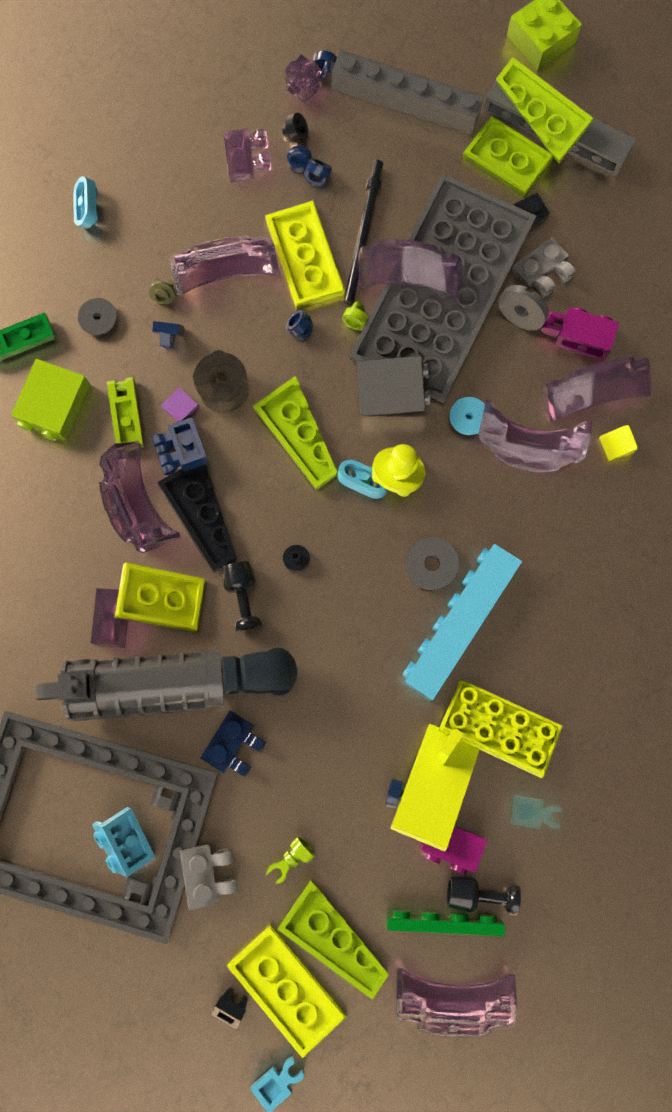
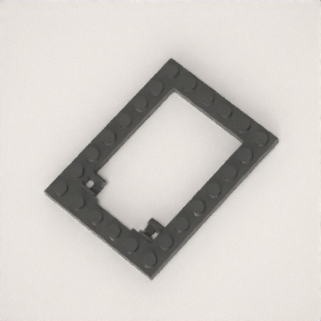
(190, 801)

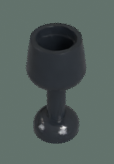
(238, 579)
(464, 895)

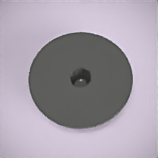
(97, 316)

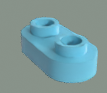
(85, 202)
(359, 478)

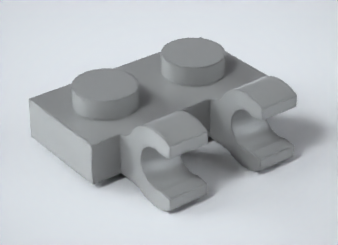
(539, 263)
(199, 875)

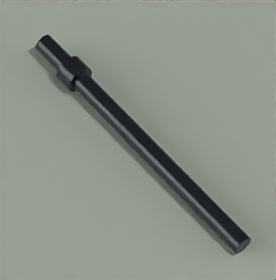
(372, 187)

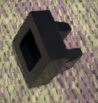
(228, 1011)

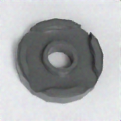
(534, 309)
(436, 548)

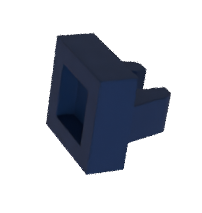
(167, 333)

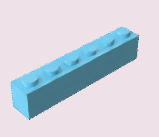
(462, 622)

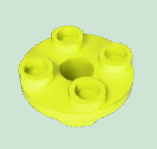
(398, 469)

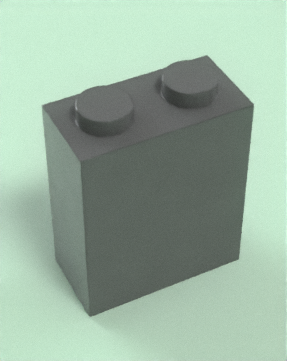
(393, 386)

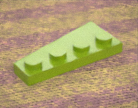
(547, 111)
(294, 427)
(330, 939)

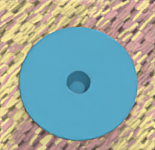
(467, 415)

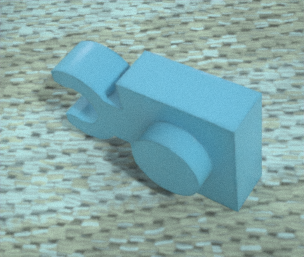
(274, 1086)

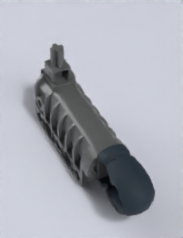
(165, 682)

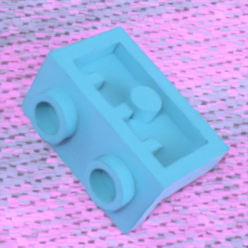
(123, 842)

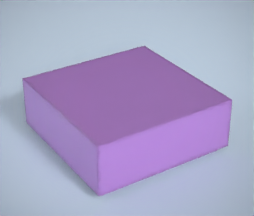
(179, 405)

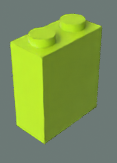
(50, 400)

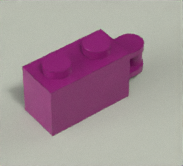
(582, 332)
(462, 851)

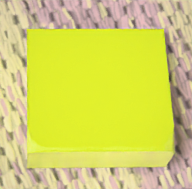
(618, 443)

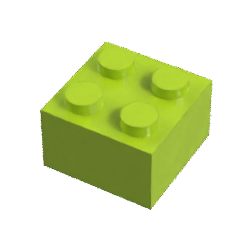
(543, 31)

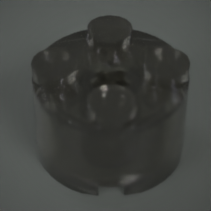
(213, 393)

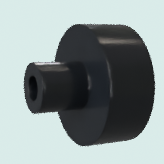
(295, 127)
(296, 565)

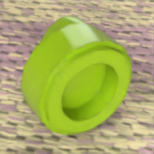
(355, 316)

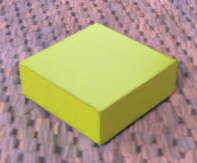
(448, 746)

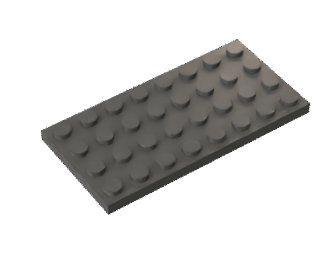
(429, 323)

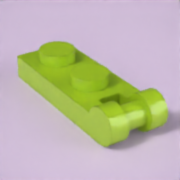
(125, 411)

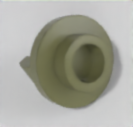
(162, 292)

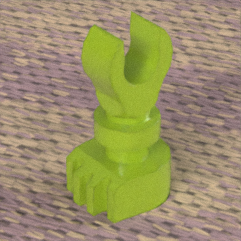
(300, 850)

